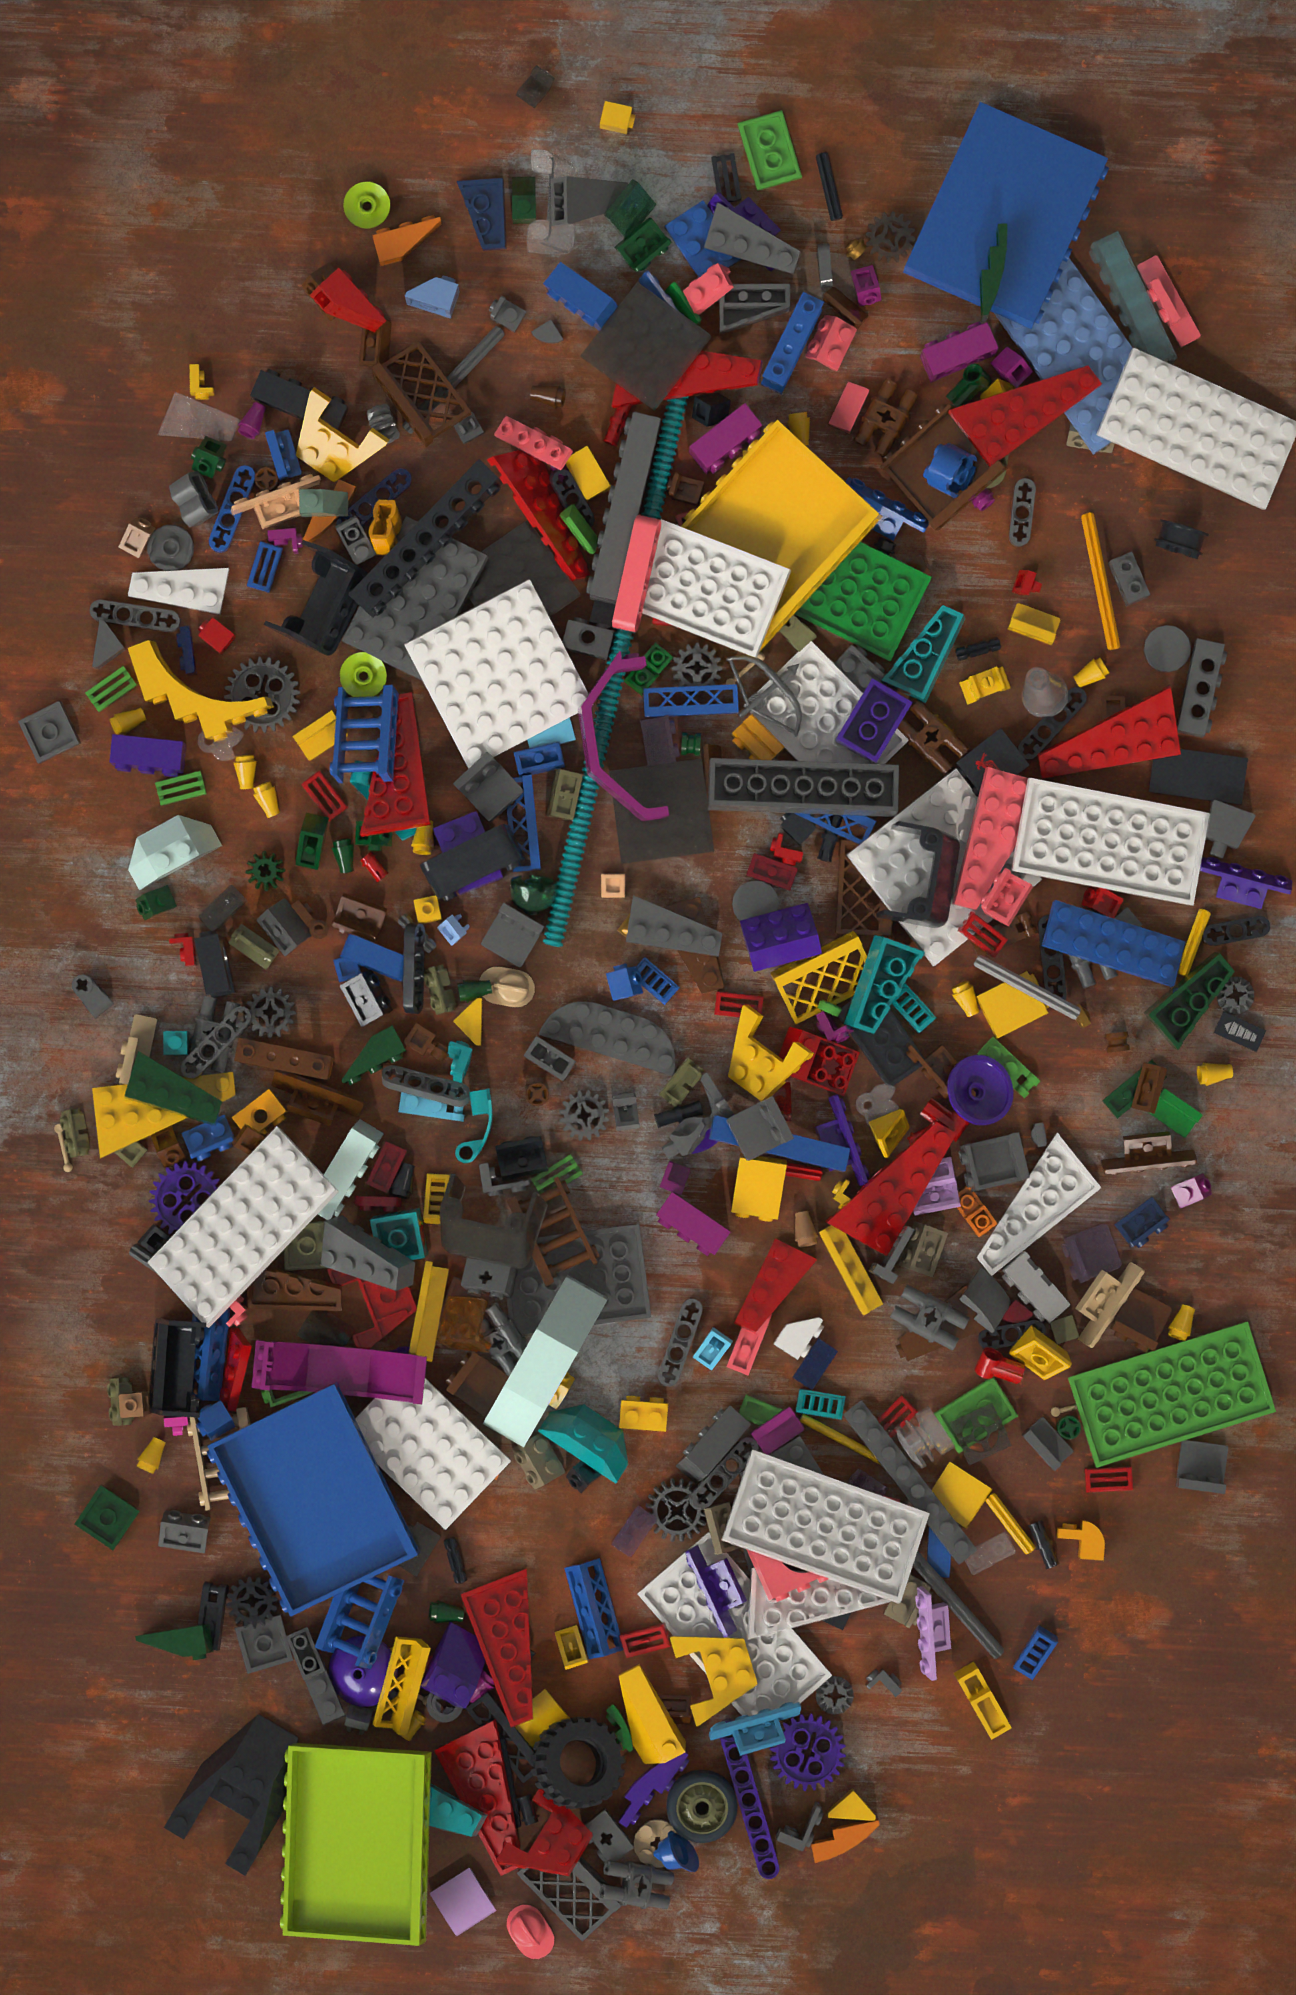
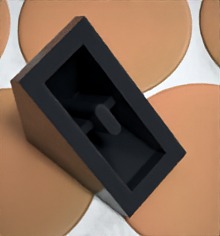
(154, 1239)

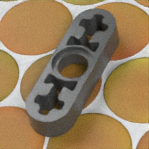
(1029, 496)

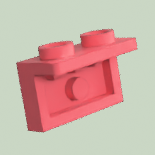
(708, 288)
(831, 342)
(1005, 897)
(239, 1309)

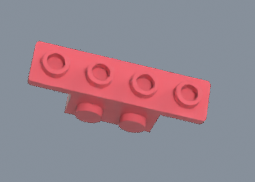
(1168, 301)
(534, 442)

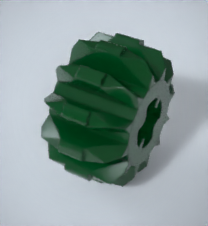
(272, 867)

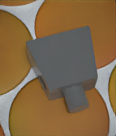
(1226, 827)

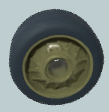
(697, 1787)

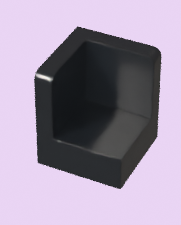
(710, 408)

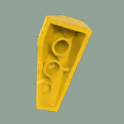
(649, 1722)

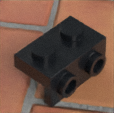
(521, 1157)

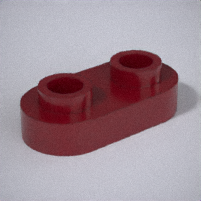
(389, 1203)

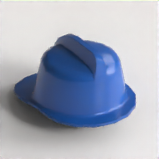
(677, 1853)

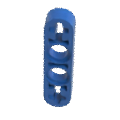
(226, 509)

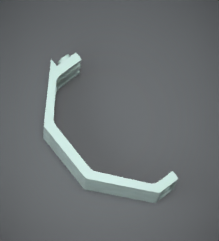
(545, 1361)

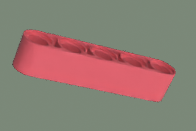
(636, 573)

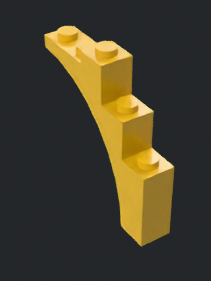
(160, 682)

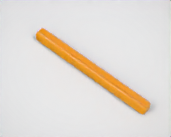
(1100, 581)

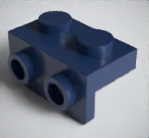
(1142, 1222)

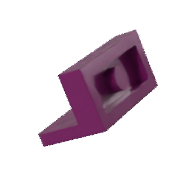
(777, 1430)

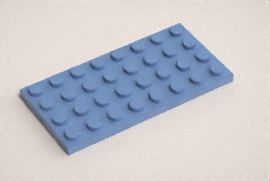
(1071, 336)

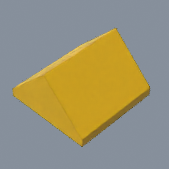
(1040, 1354)

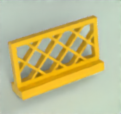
(800, 968)

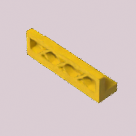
(851, 1269)
(428, 1311)
(409, 1686)

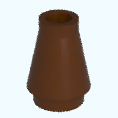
(549, 395)

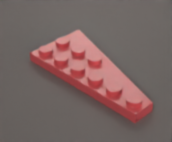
(990, 836)

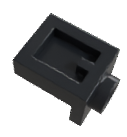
(582, 1476)

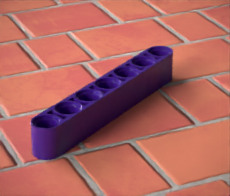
(750, 1810)

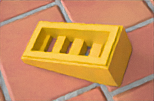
(438, 1178)

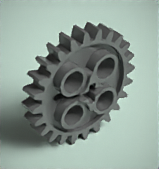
(284, 698)

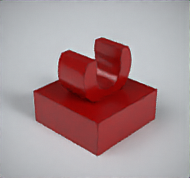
(1025, 583)

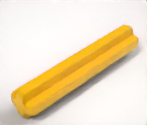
(1193, 941)
(1010, 1523)

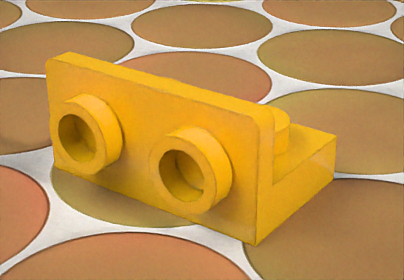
(643, 1414)

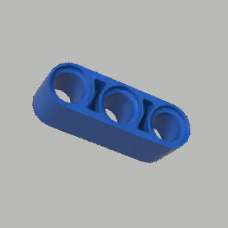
(373, 957)

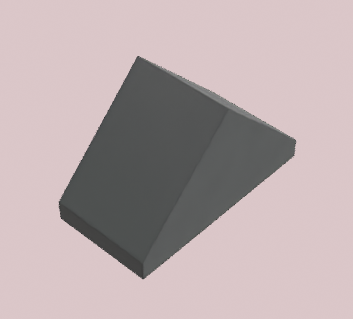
(106, 646)

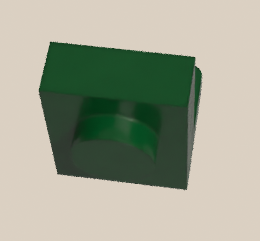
(155, 902)

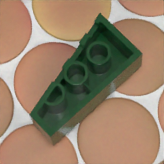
(1189, 999)
(165, 1090)

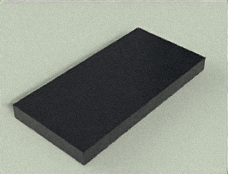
(1200, 776)
(886, 1048)

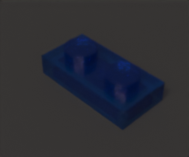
(187, 661)
(815, 1364)

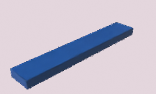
(798, 1149)

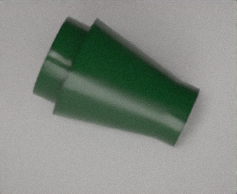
(344, 854)
(473, 989)
(443, 1612)

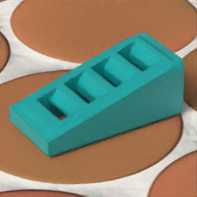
(924, 1009)
(801, 1400)

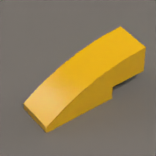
(982, 1700)

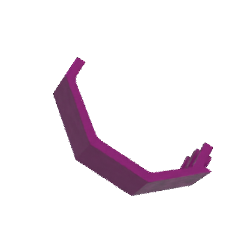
(629, 663)
(355, 1369)

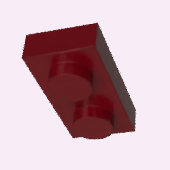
(772, 872)
(386, 1167)

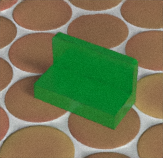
(1176, 1113)

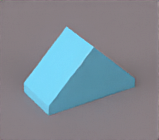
(712, 1348)

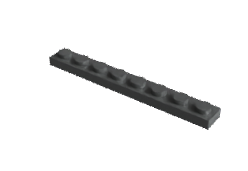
(909, 1481)

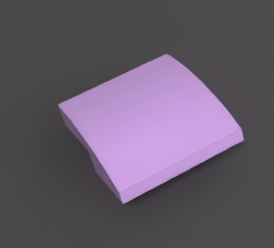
(941, 1190)
(463, 1901)

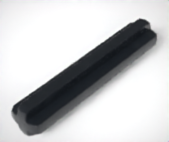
(829, 186)

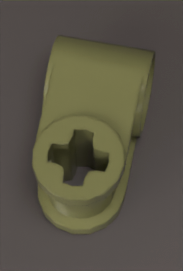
(797, 634)

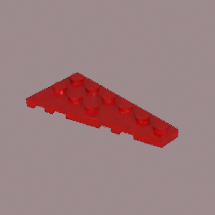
(705, 374)
(541, 507)
(1125, 737)
(403, 801)
(503, 1632)
(480, 1779)

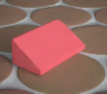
(849, 407)

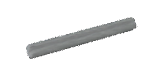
(1027, 987)

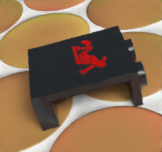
(994, 752)

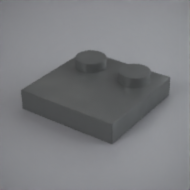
(49, 732)
(264, 1645)

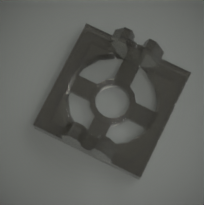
(986, 1411)

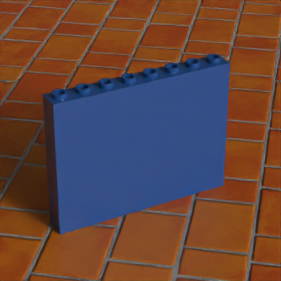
(1011, 177)
(312, 1499)

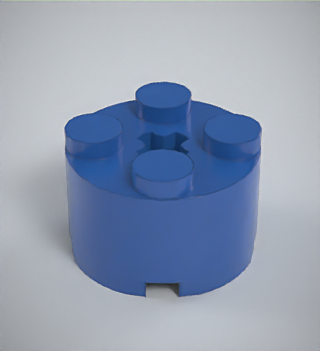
(950, 469)

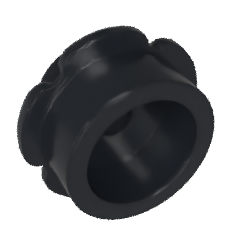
(885, 546)

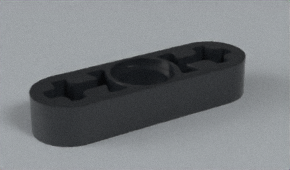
(568, 480)
(1220, 939)
(995, 1343)

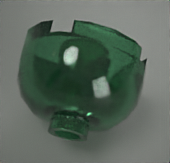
(533, 893)

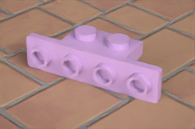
(934, 1631)

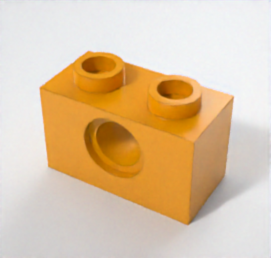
(266, 1102)

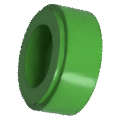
(829, 1008)

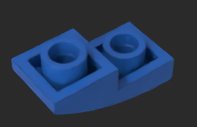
(938, 1555)

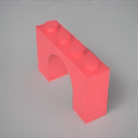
(779, 1579)

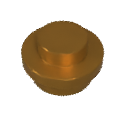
(855, 248)

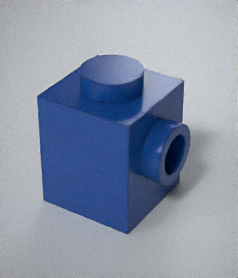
(624, 982)
(214, 1420)

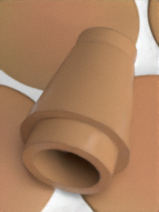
(804, 1230)

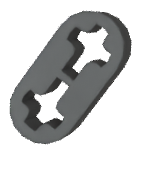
(824, 265)

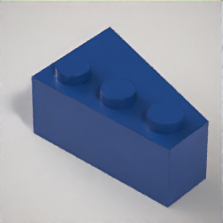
(580, 296)

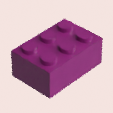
(958, 351)
(726, 439)
(692, 1224)

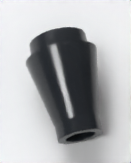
(403, 1182)

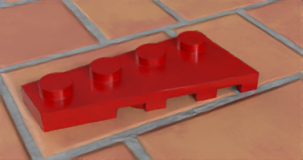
(776, 1278)

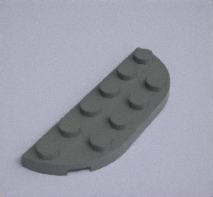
(612, 1035)

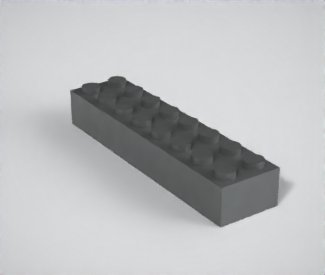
(625, 506)
(803, 787)

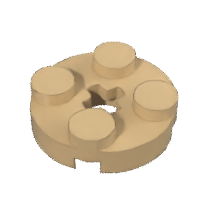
(646, 1835)

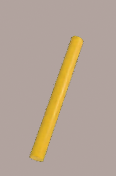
(838, 1437)

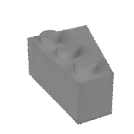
(1034, 1288)

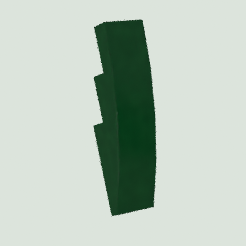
(990, 278)

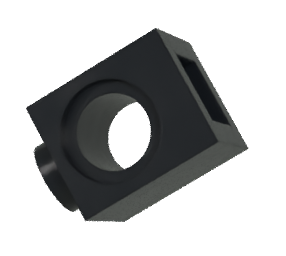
(797, 827)

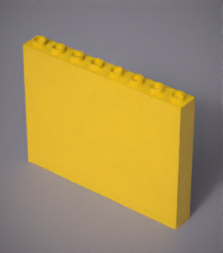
(788, 511)

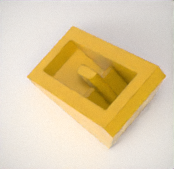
(471, 1021)
(889, 1130)
(571, 1647)
(851, 1807)

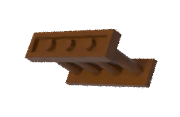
(284, 1059)
(540, 1250)

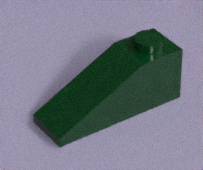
(185, 1642)

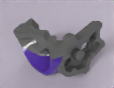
(694, 1132)

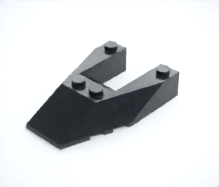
(248, 1779)

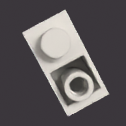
(797, 1335)

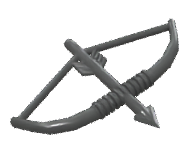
(758, 700)

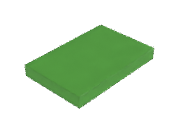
(769, 150)
(979, 1396)

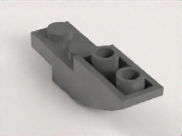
(315, 1676)

